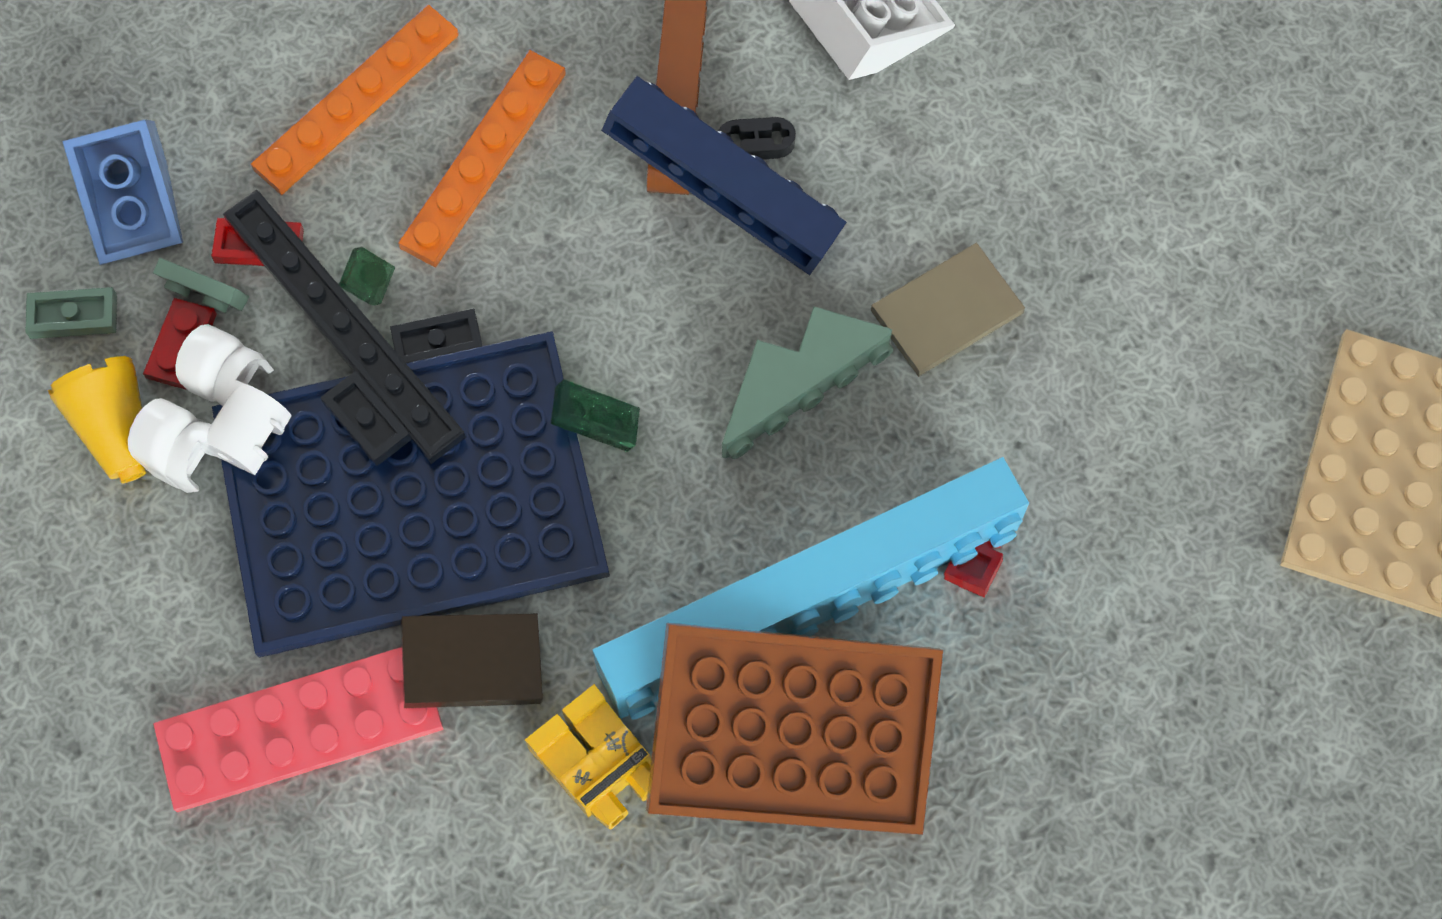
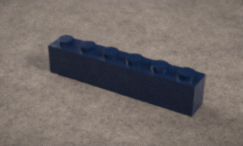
(723, 175)

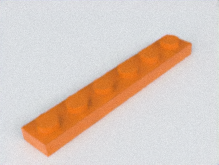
(354, 100)
(482, 159)

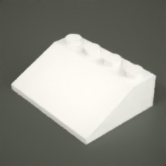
(872, 33)

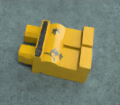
(603, 771)

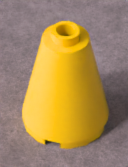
(101, 410)

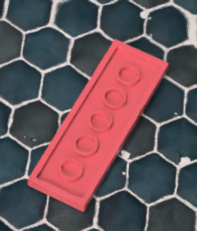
(289, 730)

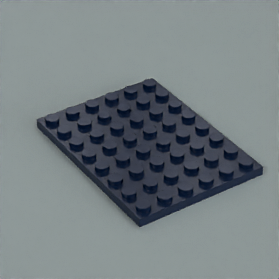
(357, 545)

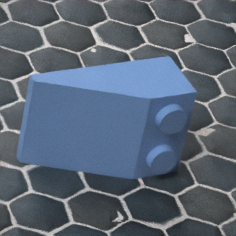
(124, 190)

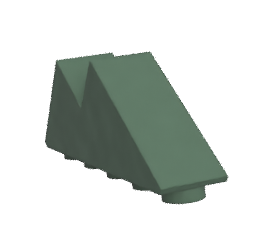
(787, 380)

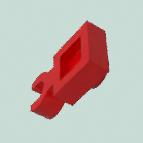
(977, 573)

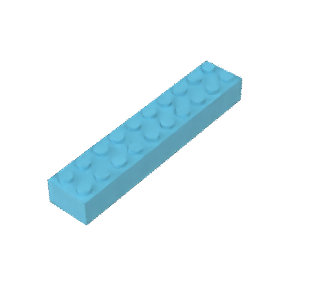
(830, 577)

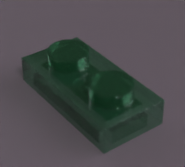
(595, 415)

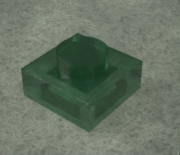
(366, 276)

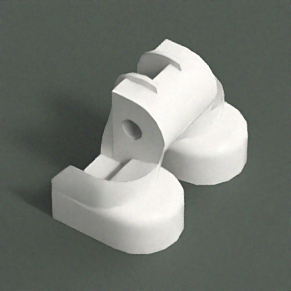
(217, 368)

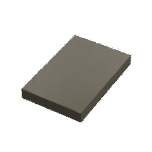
(947, 309)

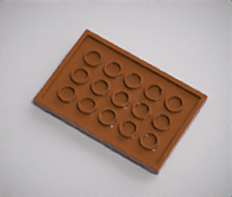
(794, 729)

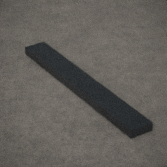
(344, 325)

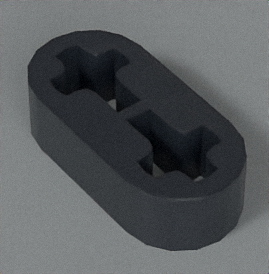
(757, 134)

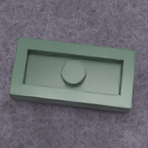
(215, 293)
(71, 313)

